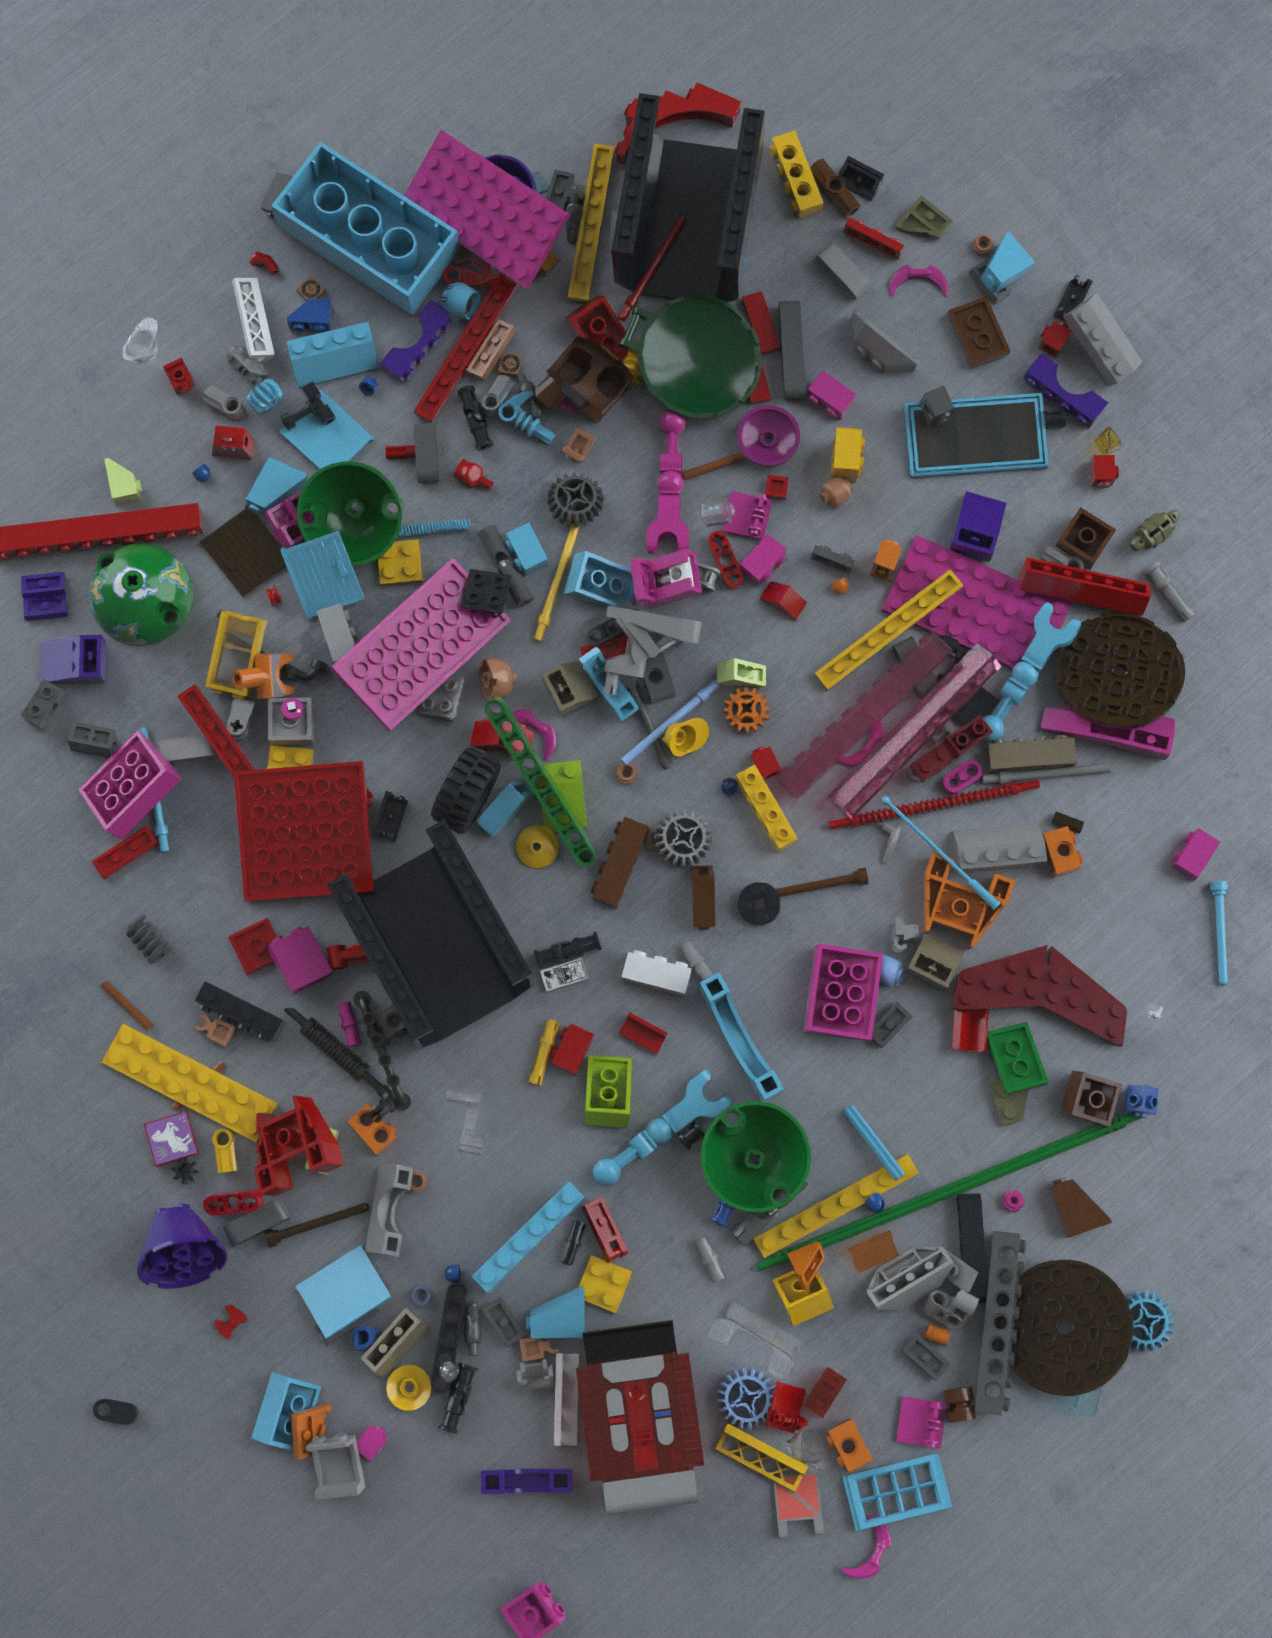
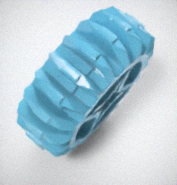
(1148, 1331)

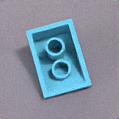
(599, 581)

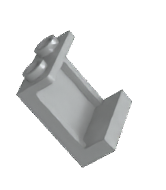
(337, 1466)

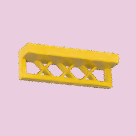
(763, 1448)

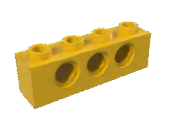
(790, 145)
(766, 809)

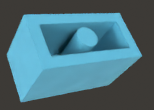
(526, 549)

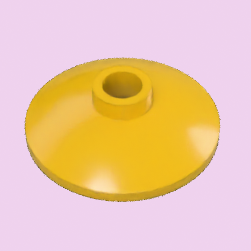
(548, 851)
(396, 1387)

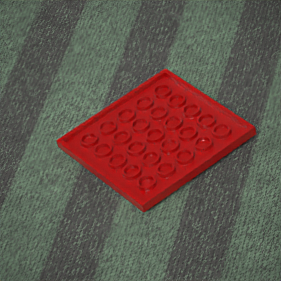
(303, 830)

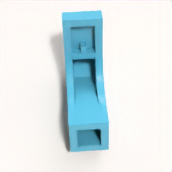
(622, 702)

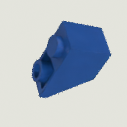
(312, 315)

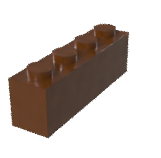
(620, 862)

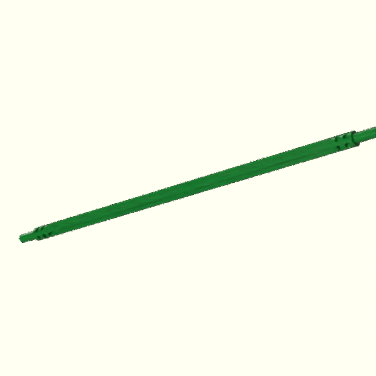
(954, 1188)

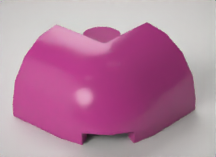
(285, 521)

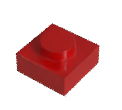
(776, 487)

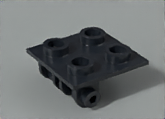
(486, 592)
(979, 704)

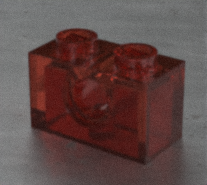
(824, 1392)

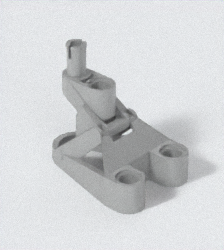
(641, 645)

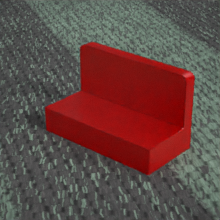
(970, 1031)
(643, 1033)

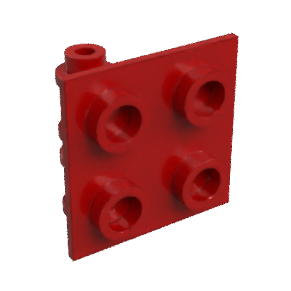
(786, 1408)

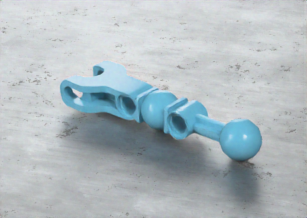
(1027, 672)
(660, 1130)

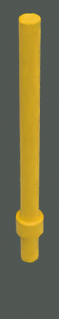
(544, 618)

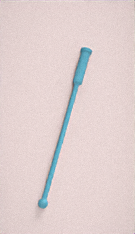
(980, 890)

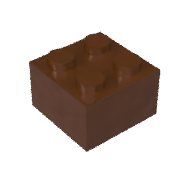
(1086, 537)

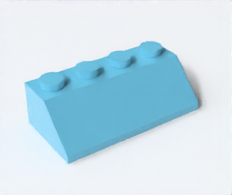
(333, 354)

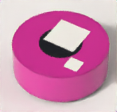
(292, 709)

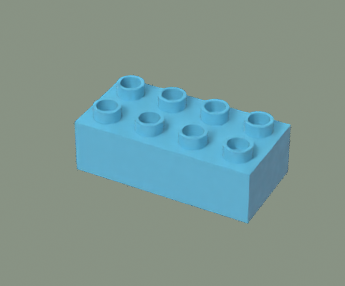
(366, 228)

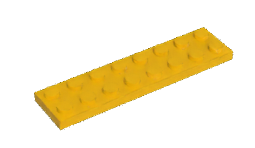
(187, 1081)

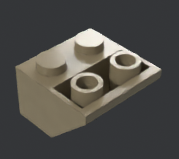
(569, 687)
(935, 962)

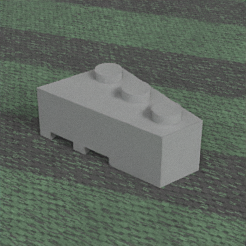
(337, 631)

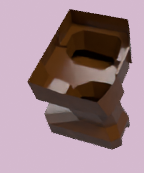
(588, 377)

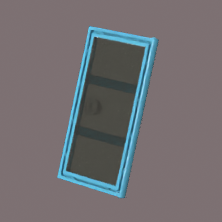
(978, 436)

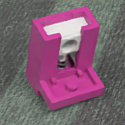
(651, 583)

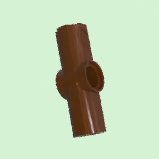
(842, 198)

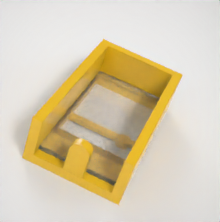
(235, 648)

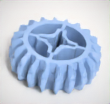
(728, 1406)

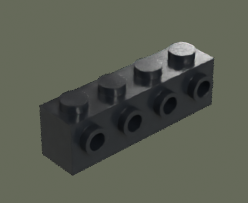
(235, 1009)

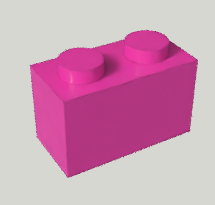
(831, 395)
(763, 560)
(1195, 854)

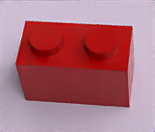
(572, 1049)

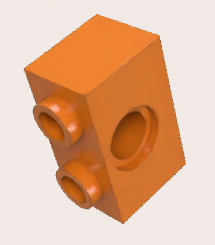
(886, 560)
(1060, 864)
(858, 1456)

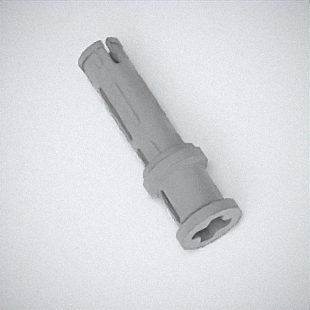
(1164, 584)

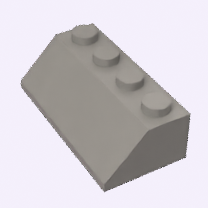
(1103, 339)
(999, 848)

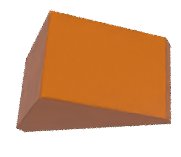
(806, 1262)

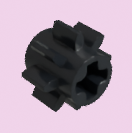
(181, 1165)

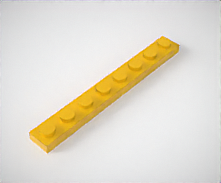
(591, 223)
(889, 629)
(831, 1208)

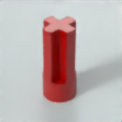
(404, 451)

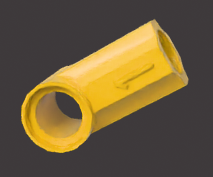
(226, 1153)

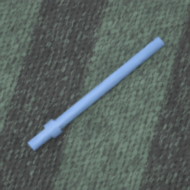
(700, 697)

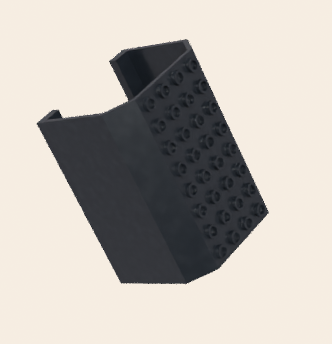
(706, 186)
(435, 941)

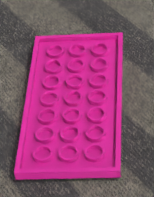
(488, 208)
(983, 612)
(417, 647)

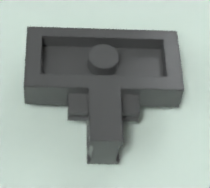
(561, 189)

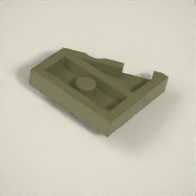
(924, 219)
(1009, 1107)

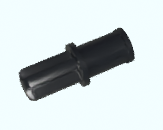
(572, 1242)

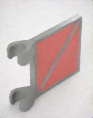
(798, 1505)

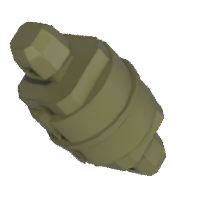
(1157, 533)

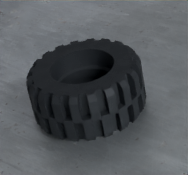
(465, 789)

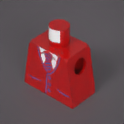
(231, 442)

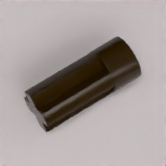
(1064, 820)

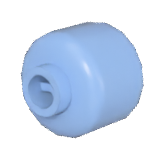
(891, 971)

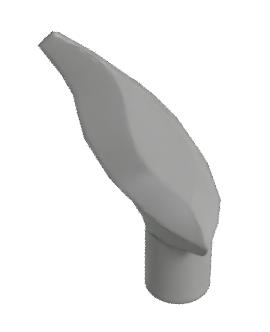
(892, 841)

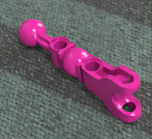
(669, 485)

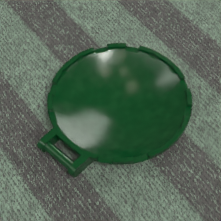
(696, 355)

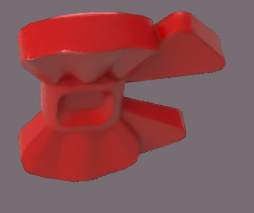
(236, 1318)

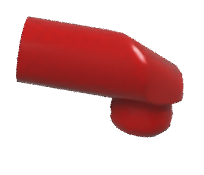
(265, 259)

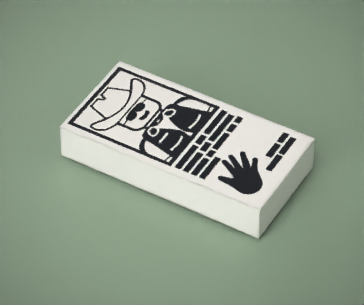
(564, 975)

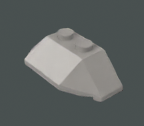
(879, 347)
(909, 1277)

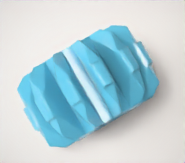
(264, 396)

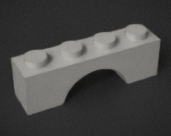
(391, 1184)

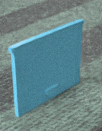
(329, 442)
(322, 573)
(343, 1291)

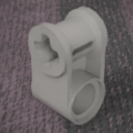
(704, 572)
(241, 714)

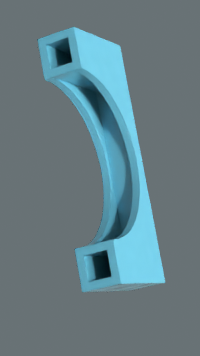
(759, 1074)
(528, 1236)

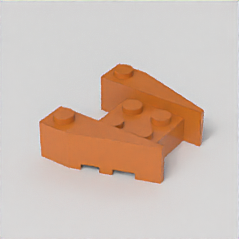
(959, 905)

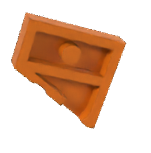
(306, 1426)

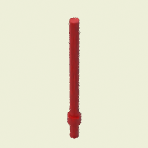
(632, 300)

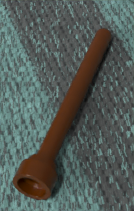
(859, 877)

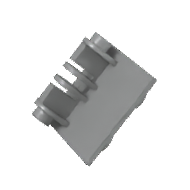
(240, 360)
(444, 699)

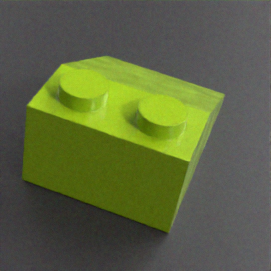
(569, 781)
(608, 1091)

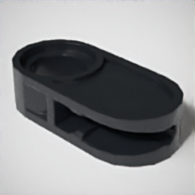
(120, 1413)

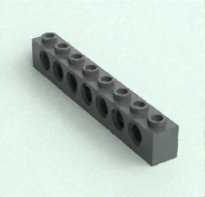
(984, 1402)

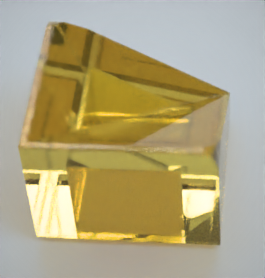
(1107, 441)

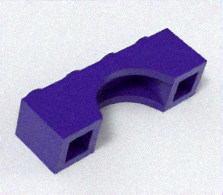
(401, 362)
(1083, 407)
(526, 1480)

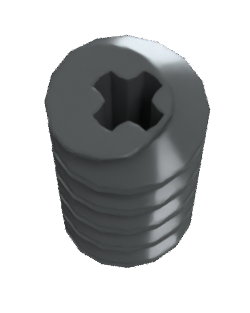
(147, 940)

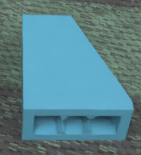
(1007, 264)
(274, 485)
(505, 807)
(559, 1317)

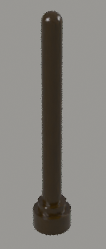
(274, 1237)

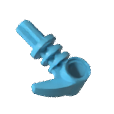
(521, 420)

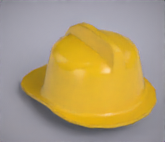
(686, 736)

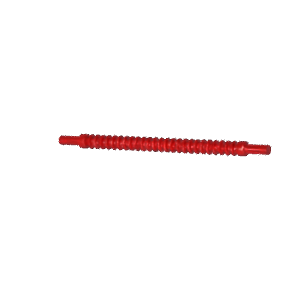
(1013, 789)

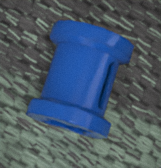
(722, 1213)

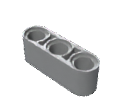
(843, 271)
(186, 749)

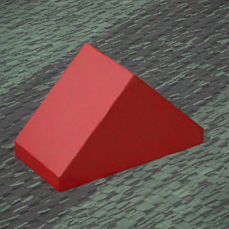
(784, 599)

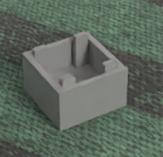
(290, 733)

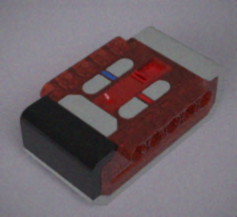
(639, 1417)

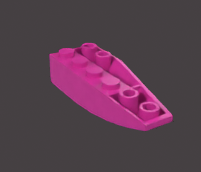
(1149, 740)

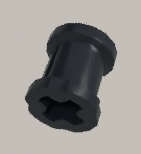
(1055, 418)
(691, 1135)

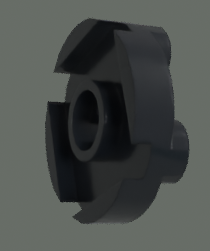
(771, 901)

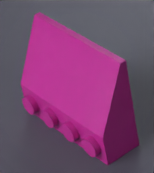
(129, 785)
(842, 992)

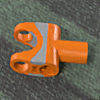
(265, 676)

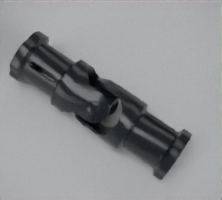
(475, 417)
(569, 949)
(457, 1401)

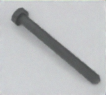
(632, 688)

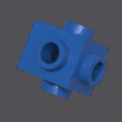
(1141, 1100)

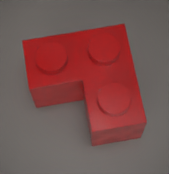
(486, 738)

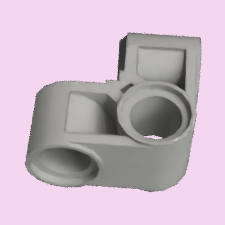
(949, 1309)

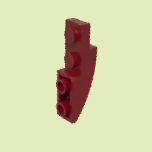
(951, 749)

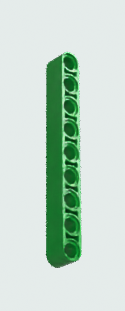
(541, 792)

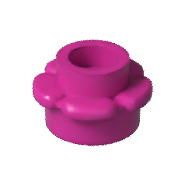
(1007, 1202)

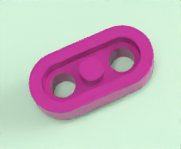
(961, 776)

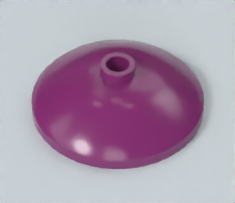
(769, 423)

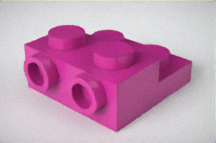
(533, 1612)

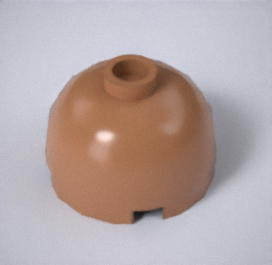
(497, 678)

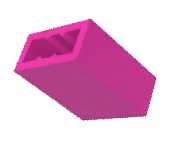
(299, 960)

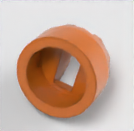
(840, 586)

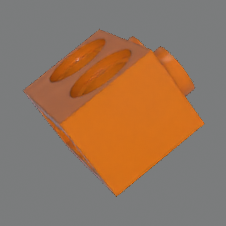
(368, 1133)

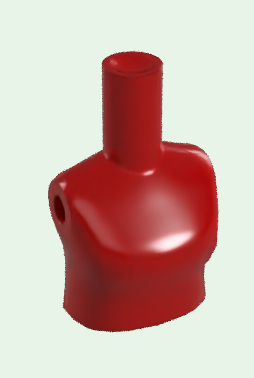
(471, 474)

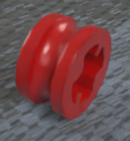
(273, 595)

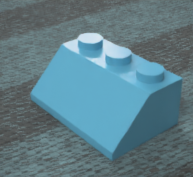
(282, 1398)

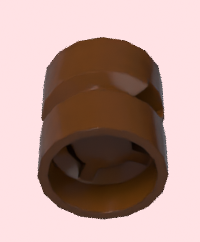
(960, 1404)

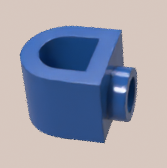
(365, 1337)

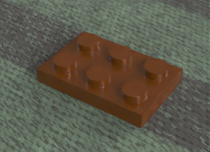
(978, 332)

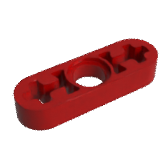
(729, 552)
(240, 1196)

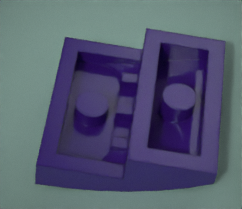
(44, 596)

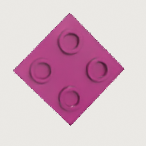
(750, 515)
(921, 1422)

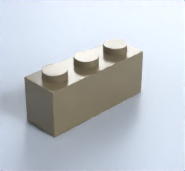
(395, 1342)

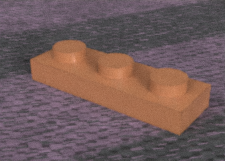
(491, 350)

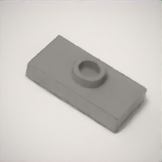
(961, 1274)

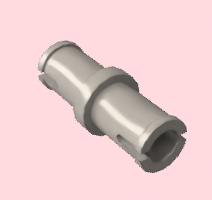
(696, 962)
(710, 1259)

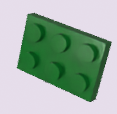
(1016, 1058)

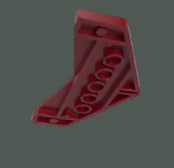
(1053, 986)

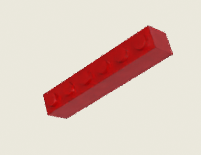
(1084, 586)

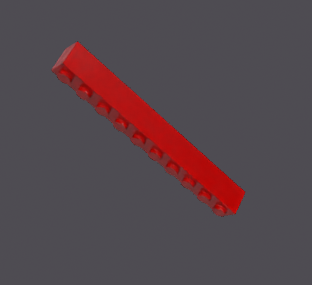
(100, 530)

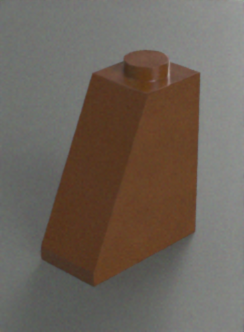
(703, 896)
(1075, 1208)

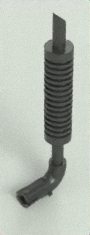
(346, 1060)

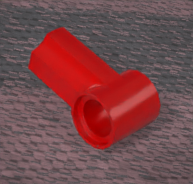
(343, 956)

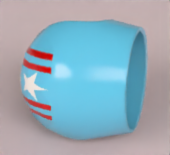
(455, 299)

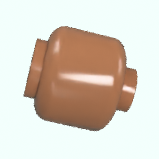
(836, 492)

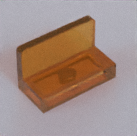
(873, 1251)

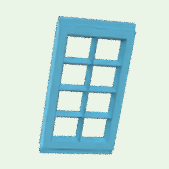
(855, 1501)

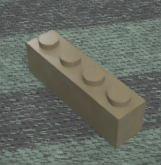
(1031, 755)

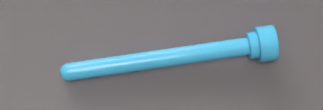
(1218, 890)

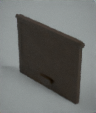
(245, 551)

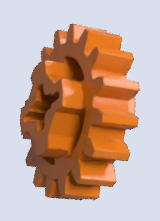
(739, 704)

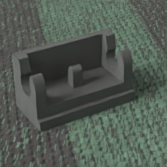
(92, 739)

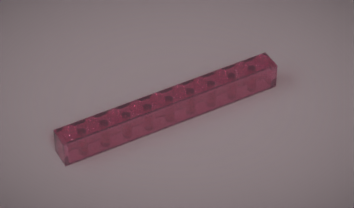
(865, 715)
(914, 731)

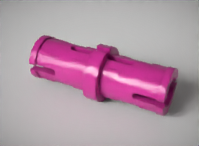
(349, 1024)

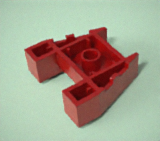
(290, 1138)

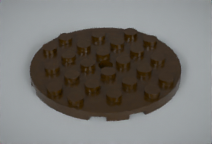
(1125, 700)
(1098, 1334)

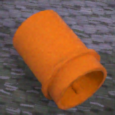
(937, 1334)

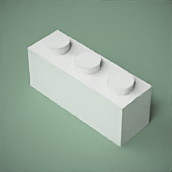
(656, 973)

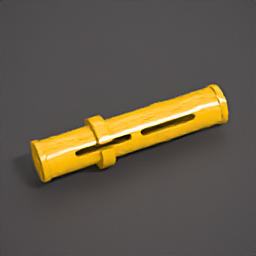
(547, 1042)

